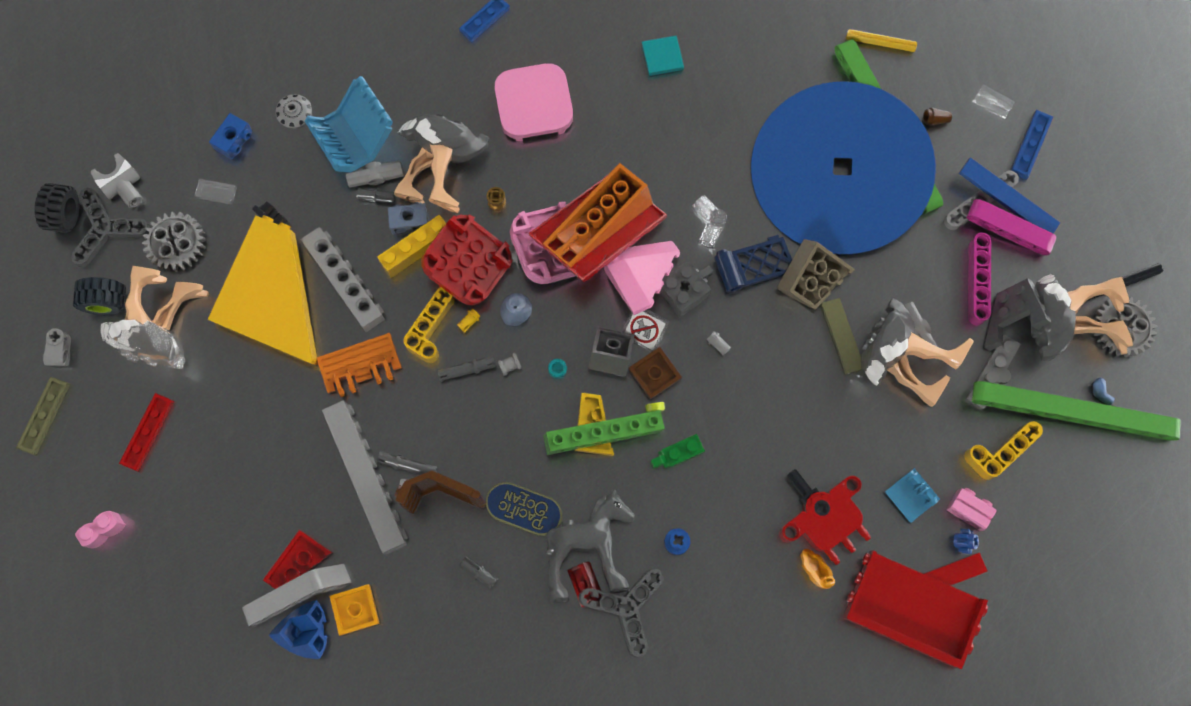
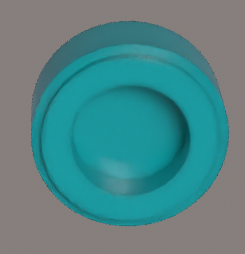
(557, 368)

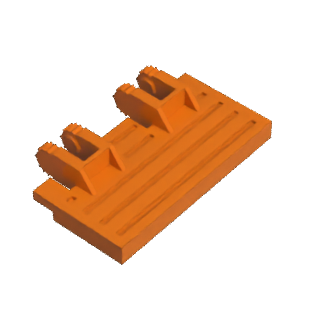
(358, 362)

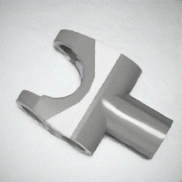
(119, 182)

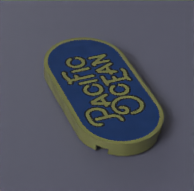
(523, 508)

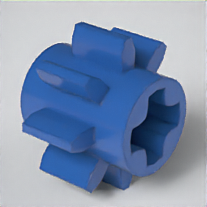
(966, 541)

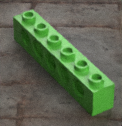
(603, 432)

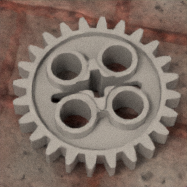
(156, 247)
(1140, 338)

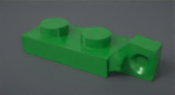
(678, 452)

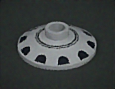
(296, 117)

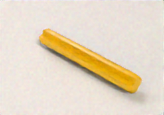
(881, 40)

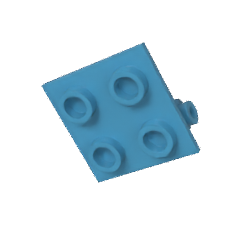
(912, 495)

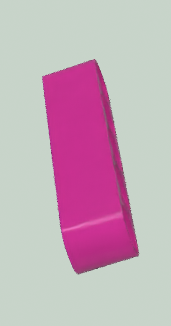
(1011, 227)
(974, 285)

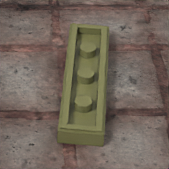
(842, 335)
(43, 416)

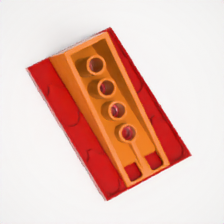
(600, 223)

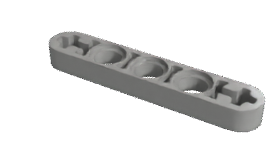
(959, 210)

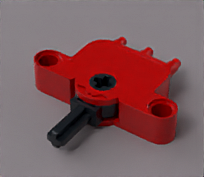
(831, 525)

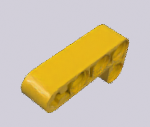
(433, 322)
(1008, 448)

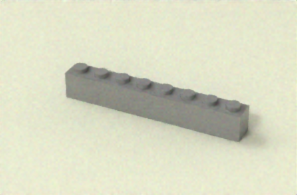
(364, 477)

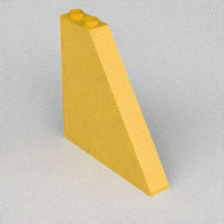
(267, 292)

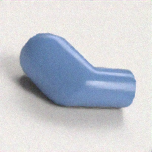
(1100, 392)

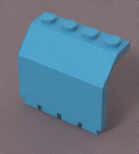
(353, 131)

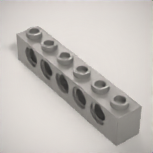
(314, 243)

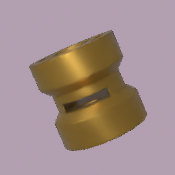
(496, 198)

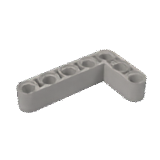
(295, 592)

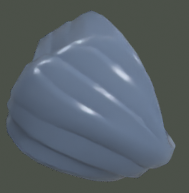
(515, 309)

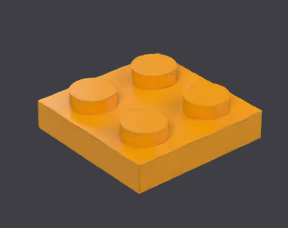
(354, 609)

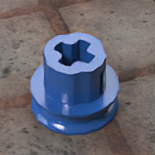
(677, 549)

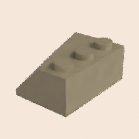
(813, 274)

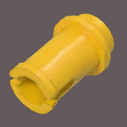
(468, 320)

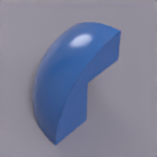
(302, 631)

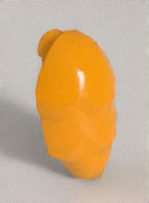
(817, 569)

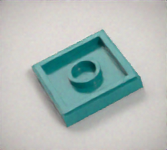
(662, 55)

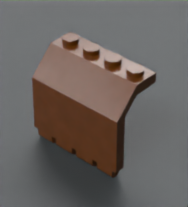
(412, 490)

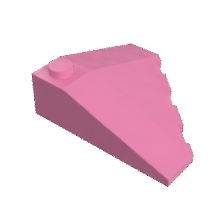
(640, 272)

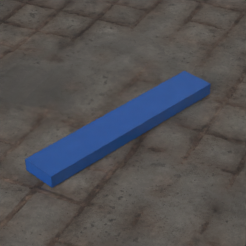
(1007, 196)

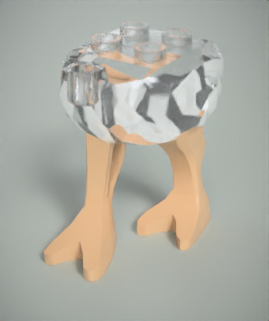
(146, 339)

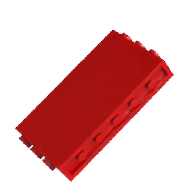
(915, 609)

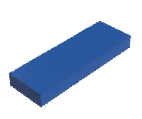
(484, 19)

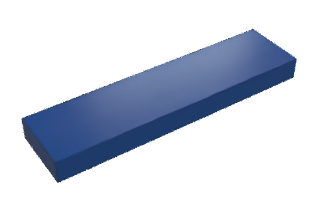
(1031, 144)

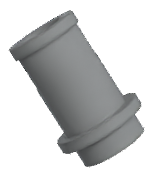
(718, 343)

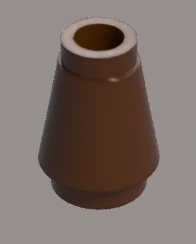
(936, 116)

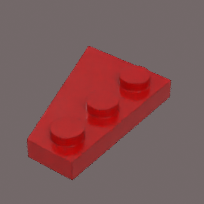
(298, 558)

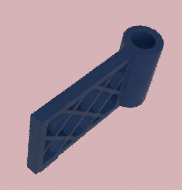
(731, 268)

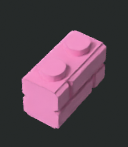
(971, 509)

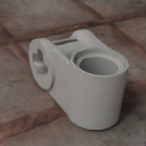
(57, 349)

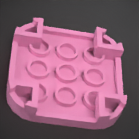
(533, 101)
(534, 259)

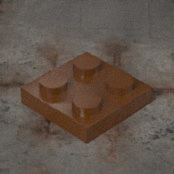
(655, 373)

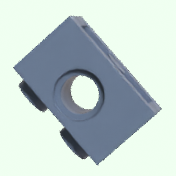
(398, 212)

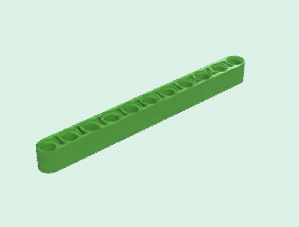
(860, 72)
(1076, 410)

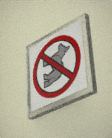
(646, 328)

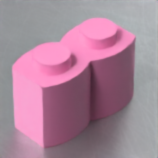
(103, 526)

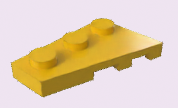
(592, 411)

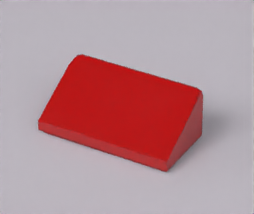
(583, 577)

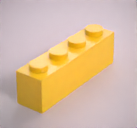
(411, 247)

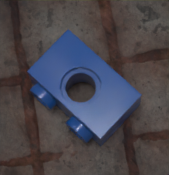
(231, 126)

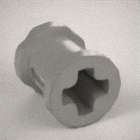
(509, 364)

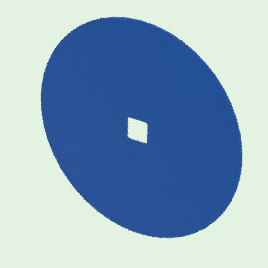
(843, 212)

